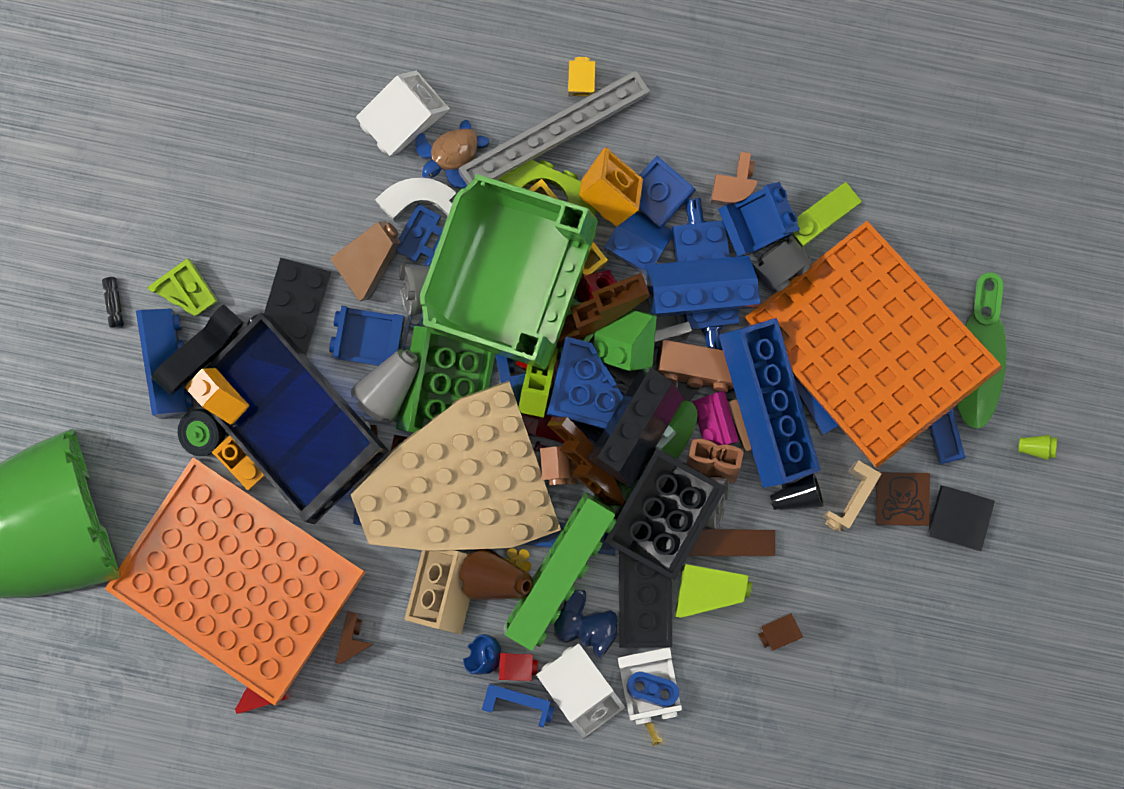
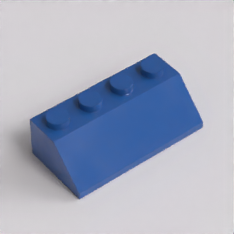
(702, 286)
(158, 342)

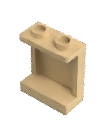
(869, 479)

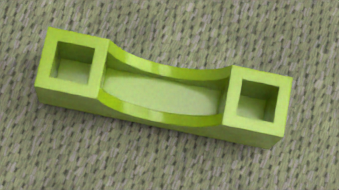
(533, 172)

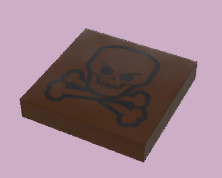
(903, 499)

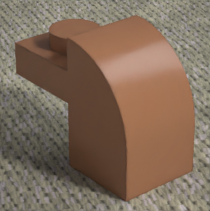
(735, 189)

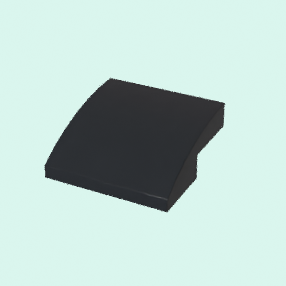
(960, 518)

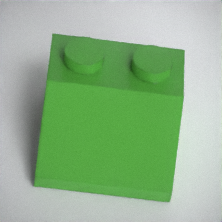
(627, 341)

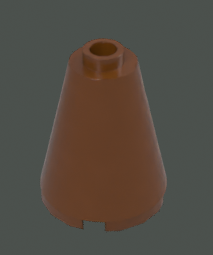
(493, 577)

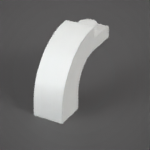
(410, 192)

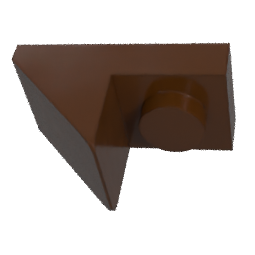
(348, 645)

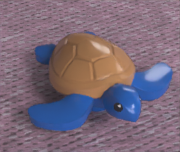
(450, 152)

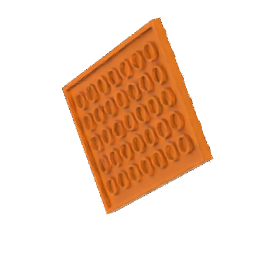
(235, 581)

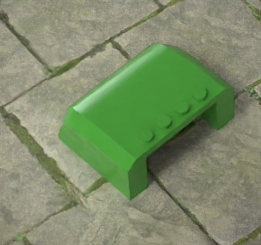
(507, 270)

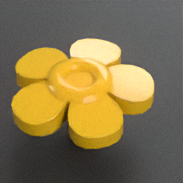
(518, 559)

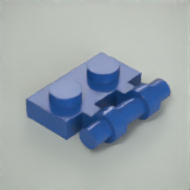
(418, 232)

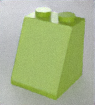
(709, 589)

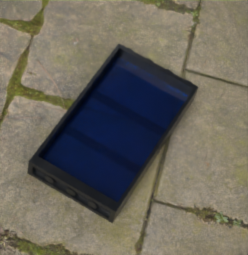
(295, 420)

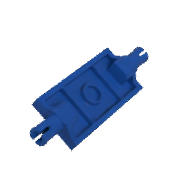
(700, 242)

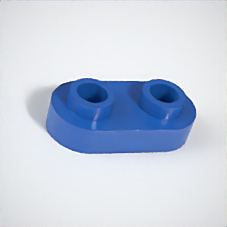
(652, 687)

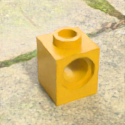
(581, 77)

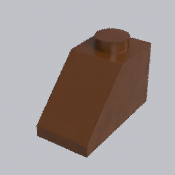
(779, 632)

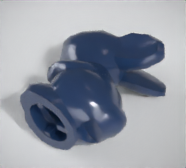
(594, 629)

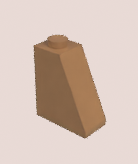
(367, 258)

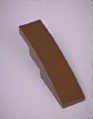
(605, 307)
(577, 449)
(734, 543)

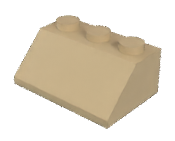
(438, 592)

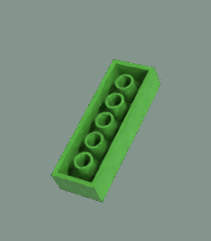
(559, 571)

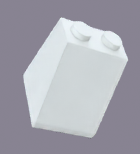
(401, 112)
(580, 690)

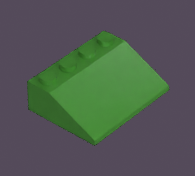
(444, 374)

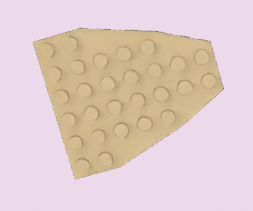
(460, 482)

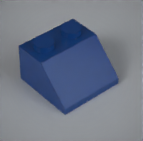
(638, 242)

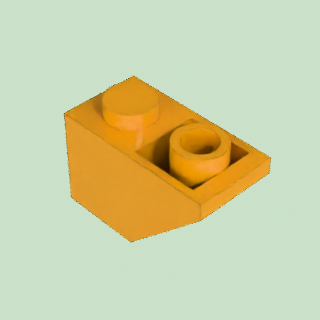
(239, 464)

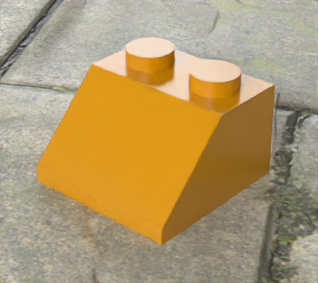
(611, 188)

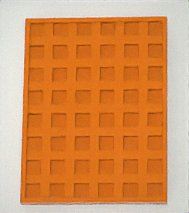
(875, 344)

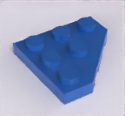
(583, 386)

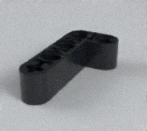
(198, 351)

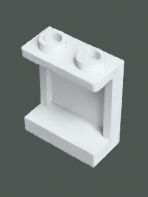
(654, 662)

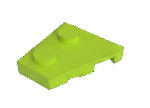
(185, 288)

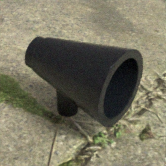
(798, 495)

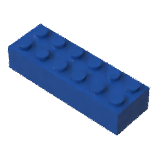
(769, 403)

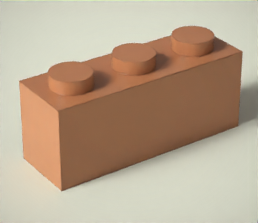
(693, 365)

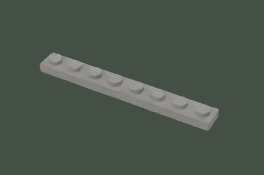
(557, 129)

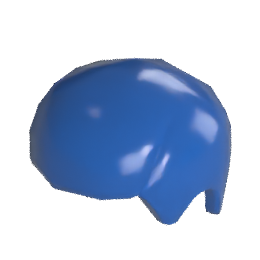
(483, 655)

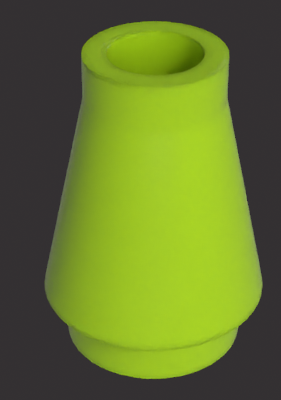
(1039, 446)

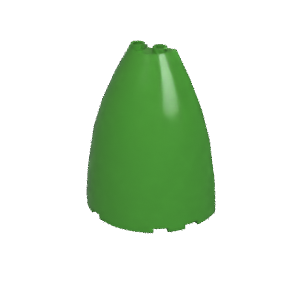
(50, 522)

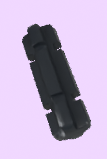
(112, 302)

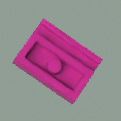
(715, 419)

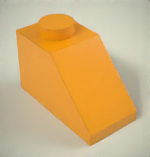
(217, 395)

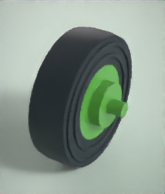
(200, 432)

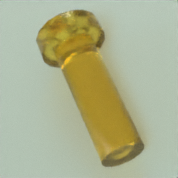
(652, 733)

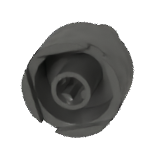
(781, 263)

